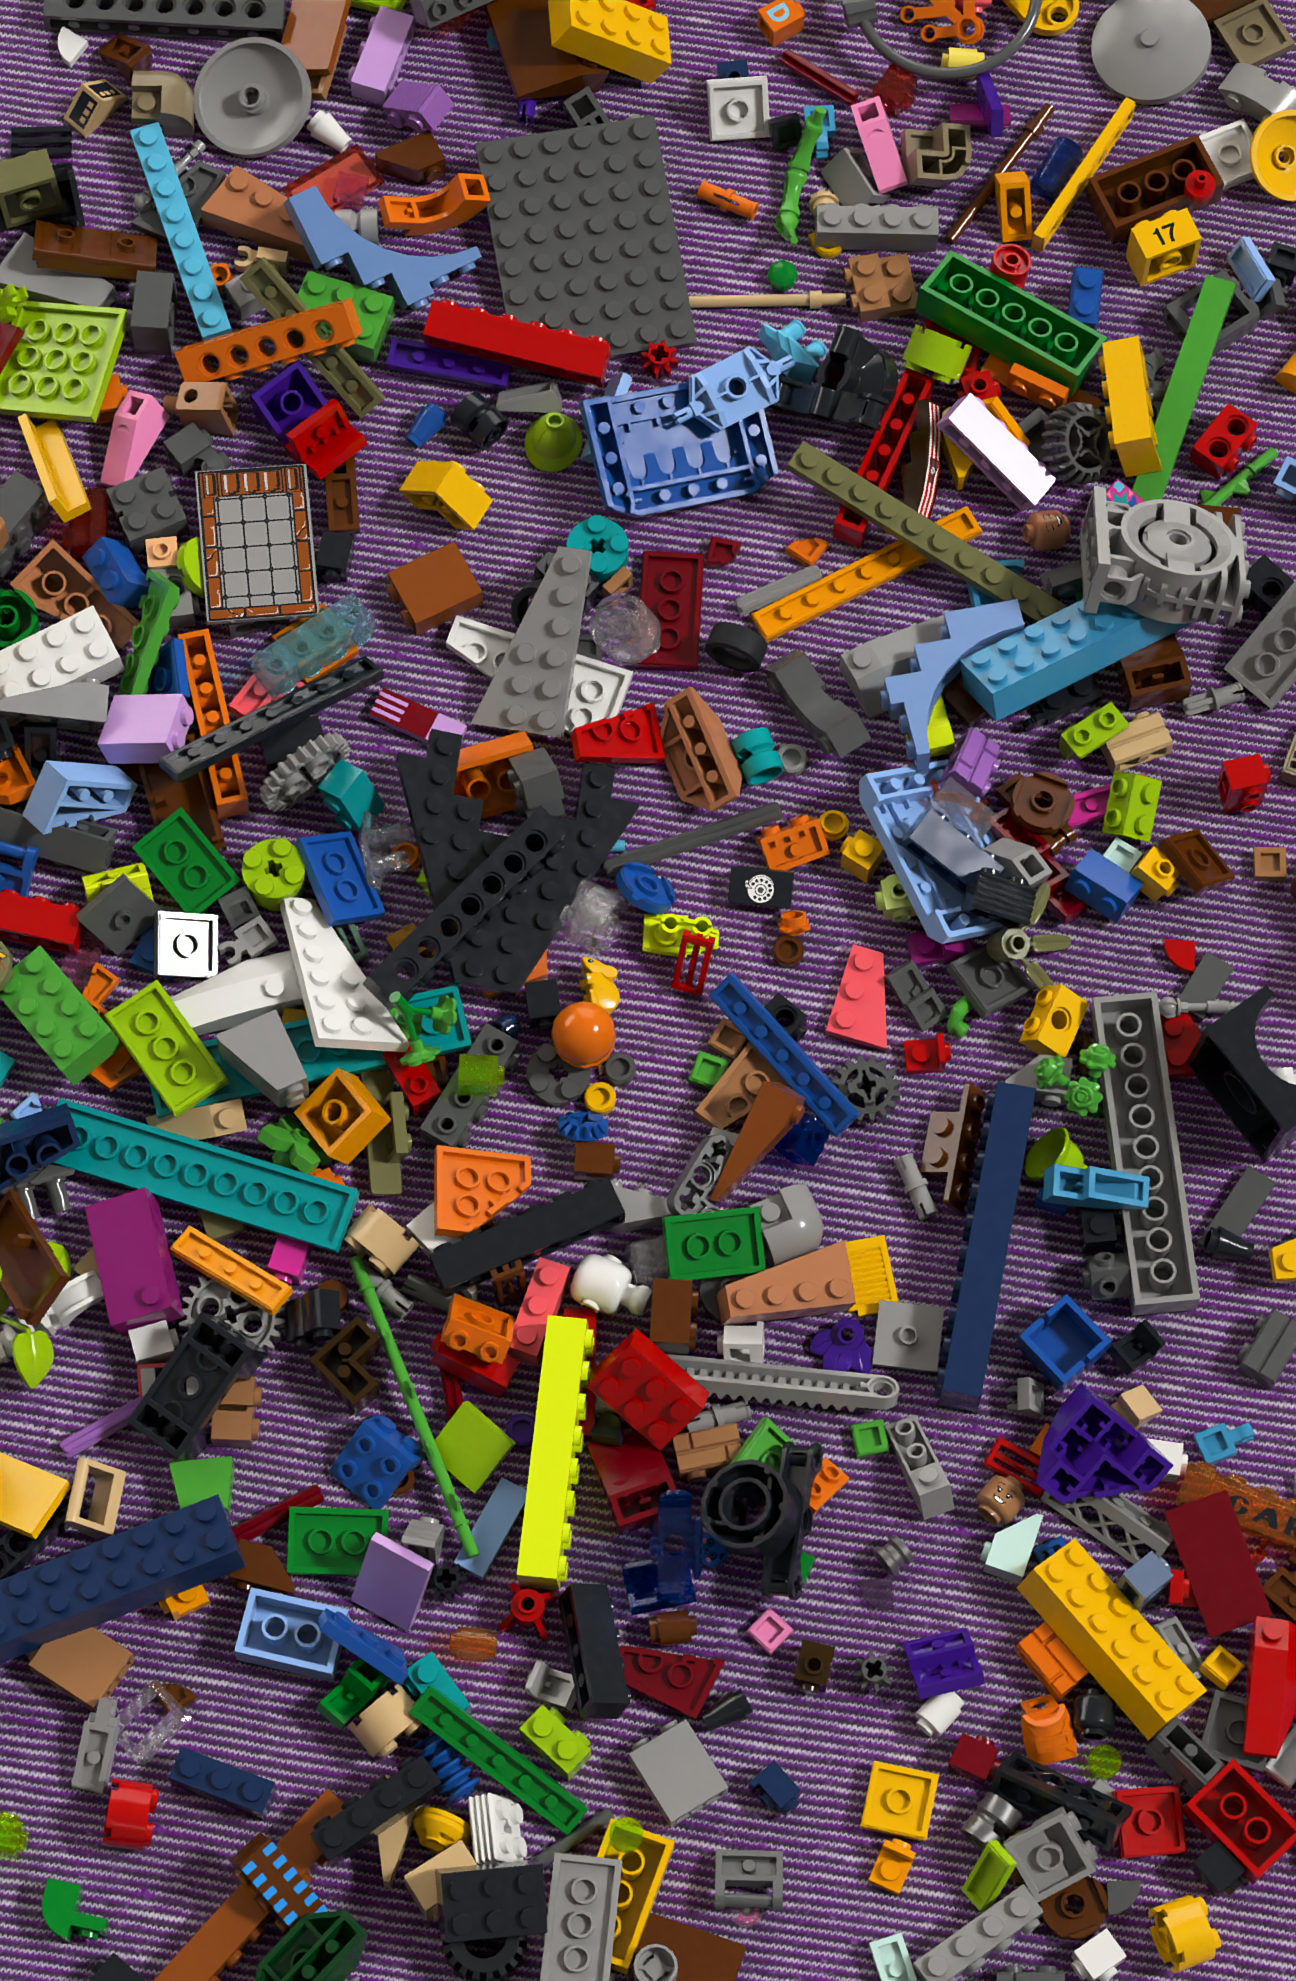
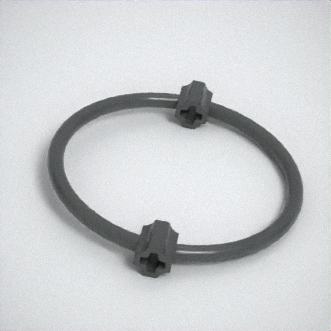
(864, 13)

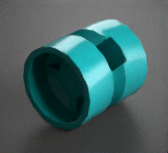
(756, 754)

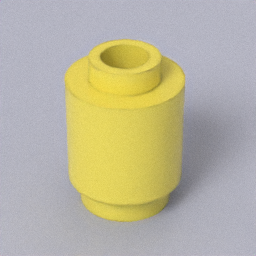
(961, 57)

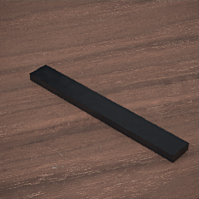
(270, 719)

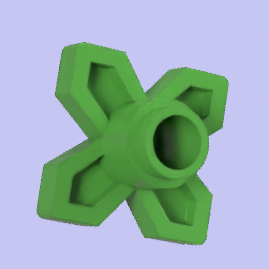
(293, 1146)

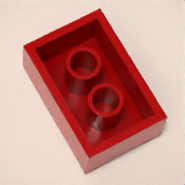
(648, 1389)
(1243, 1820)

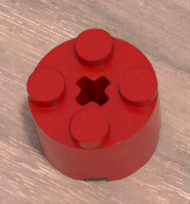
(129, 1813)

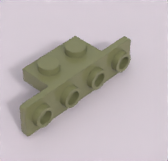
(392, 1142)

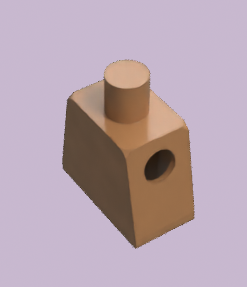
(205, 404)

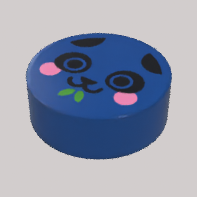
(712, 1552)

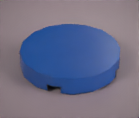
(644, 888)

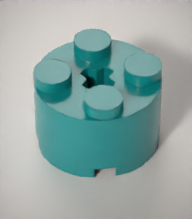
(606, 542)

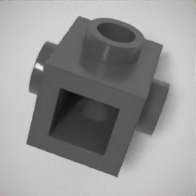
(1107, 1276)

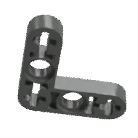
(696, 1201)

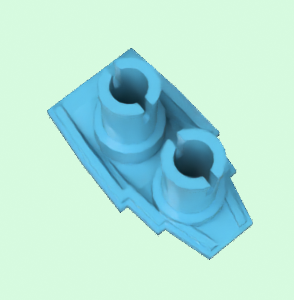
(784, 342)

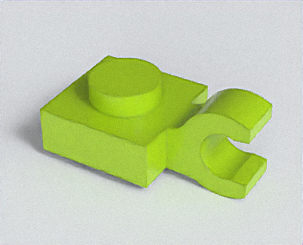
(10, 300)

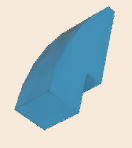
(1095, 1188)

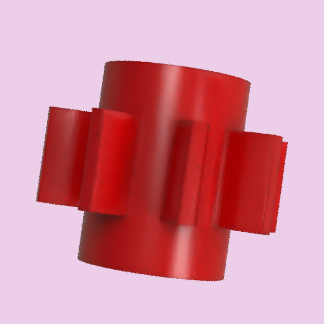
(662, 352)

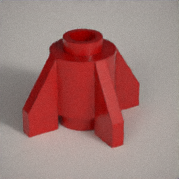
(528, 1618)

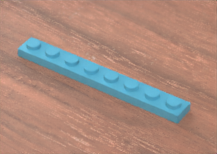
(180, 231)

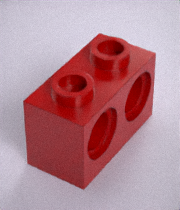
(1221, 440)

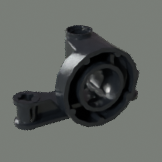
(852, 386)
(785, 1519)

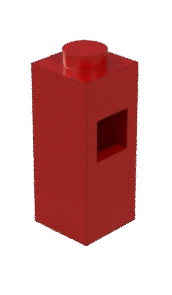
(467, 1366)

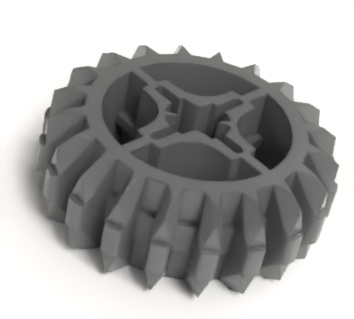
(1081, 436)

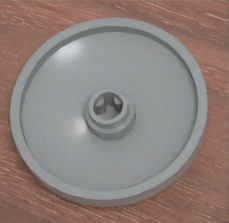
(1151, 49)
(252, 97)

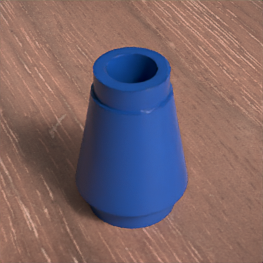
(426, 424)

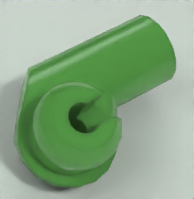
(958, 1012)

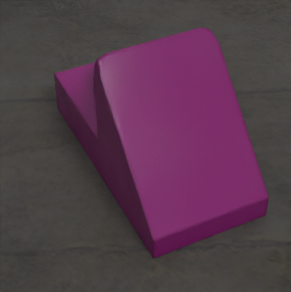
(929, 952)

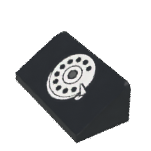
(761, 886)

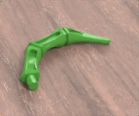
(795, 177)

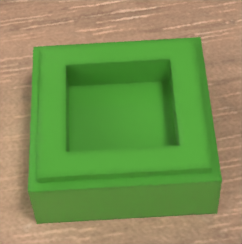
(707, 1070)
(869, 1439)

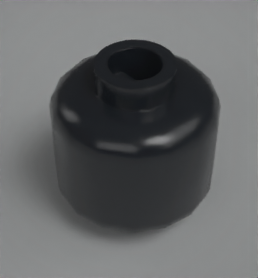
(1093, 1714)

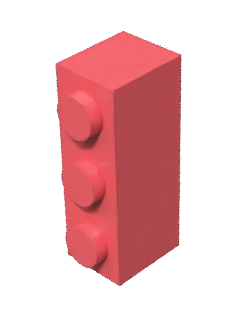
(541, 1299)

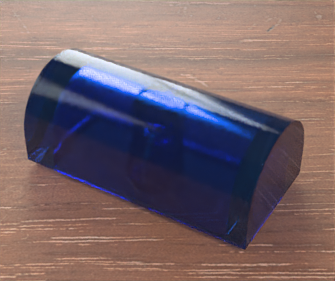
(1056, 169)

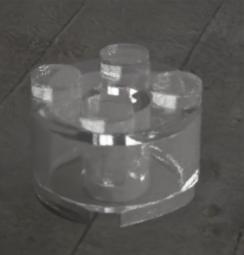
(625, 629)
(593, 917)

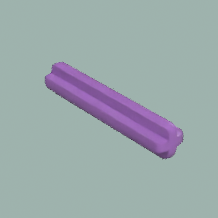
(99, 1429)

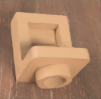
(162, 552)

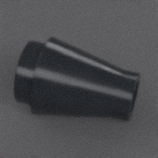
(1225, 1244)
(728, 1710)

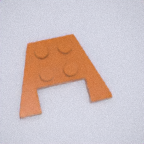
(121, 1065)

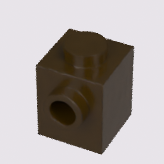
(813, 1667)

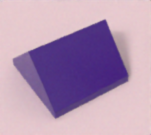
(286, 400)

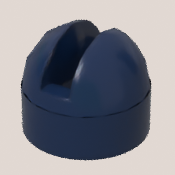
(507, 1025)

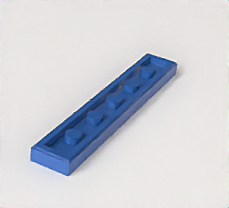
(784, 1054)

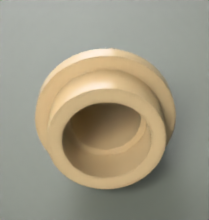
(820, 198)

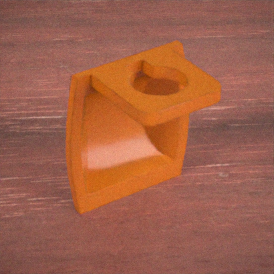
(1047, 1731)

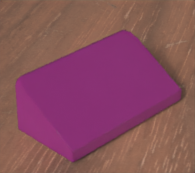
(971, 115)

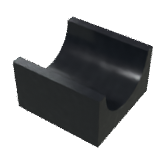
(1240, 1081)

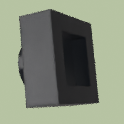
(785, 131)

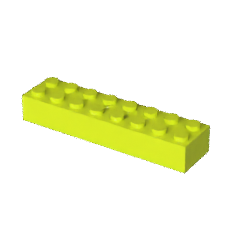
(553, 1453)

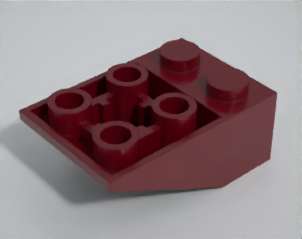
(631, 1479)

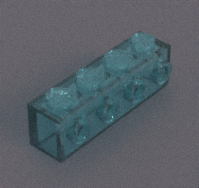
(313, 645)

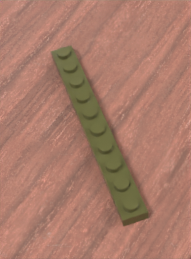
(920, 533)

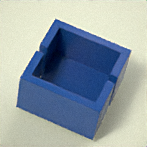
(1065, 1345)

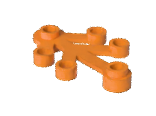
(947, 9)

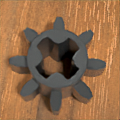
(876, 1681)

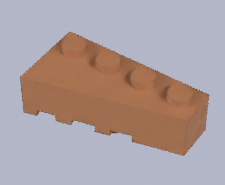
(254, 212)
(797, 1288)

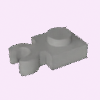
(252, 939)

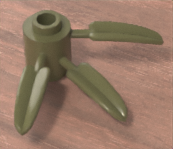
(1014, 943)

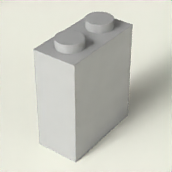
(677, 1772)

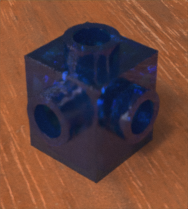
(804, 1141)

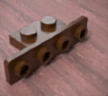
(952, 1145)

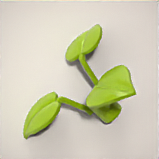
(33, 1350)

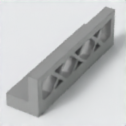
(1120, 1512)

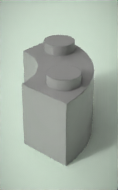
(1255, 94)

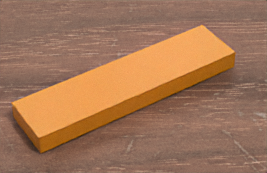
(231, 1270)

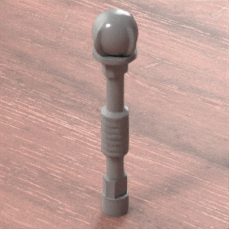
(144, 199)
(1173, 1007)

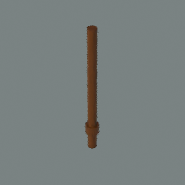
(1031, 131)

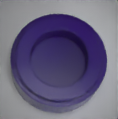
(521, 1430)

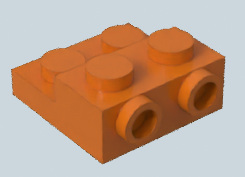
(478, 1329)

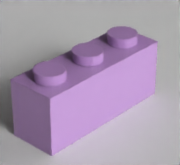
(381, 55)

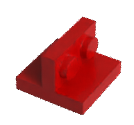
(324, 440)

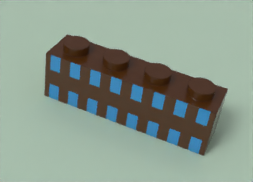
(275, 1883)

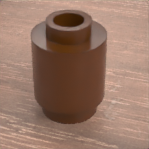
(672, 1628)

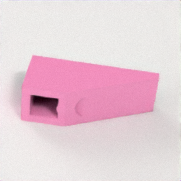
(879, 144)
(132, 436)

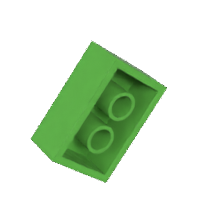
(372, 307)

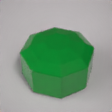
(782, 276)

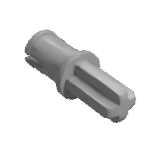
(1212, 699)

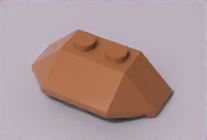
(699, 752)

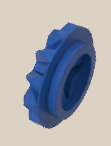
(582, 1126)

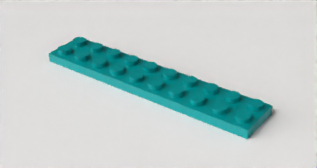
(322, 1061)
(210, 1178)

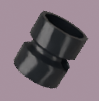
(481, 422)

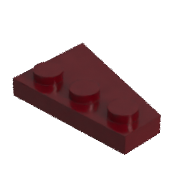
(671, 1679)

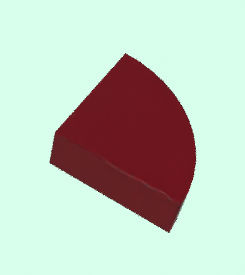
(721, 552)

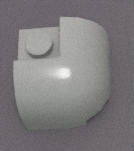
(790, 1224)

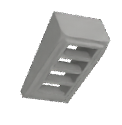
(539, 398)

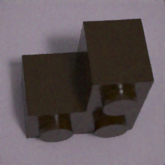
(341, 1364)

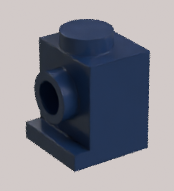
(776, 1789)

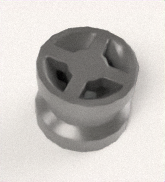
(893, 1555)

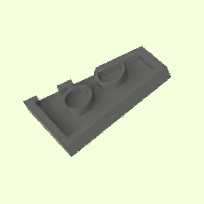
(198, 186)

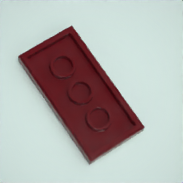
(673, 592)
(1218, 1563)

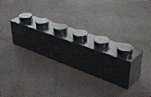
(527, 1237)

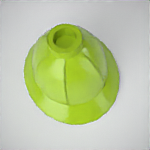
(553, 442)
(1052, 1149)

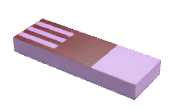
(411, 716)

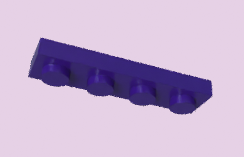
(448, 365)

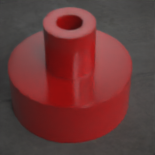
(1199, 186)

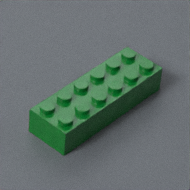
(1009, 322)

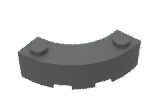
(826, 720)

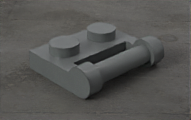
(749, 1869)

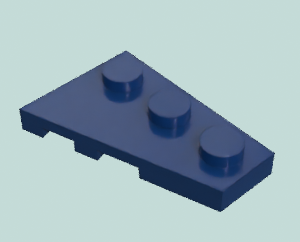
(366, 1645)

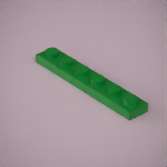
(498, 1759)

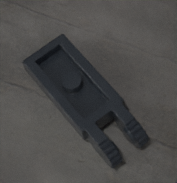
(1063, 703)

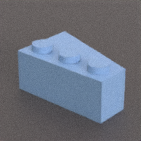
(77, 792)

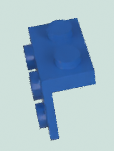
(377, 1460)

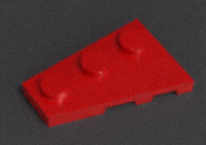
(621, 739)

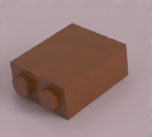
(434, 589)

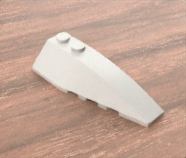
(241, 994)

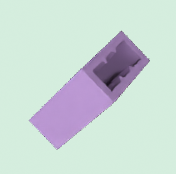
(144, 727)

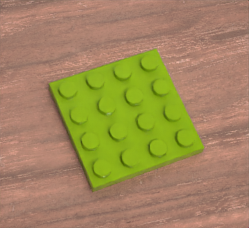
(61, 360)

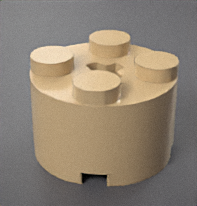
(381, 1240)
(386, 1722)

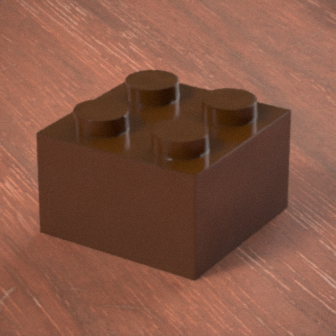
(671, 1314)

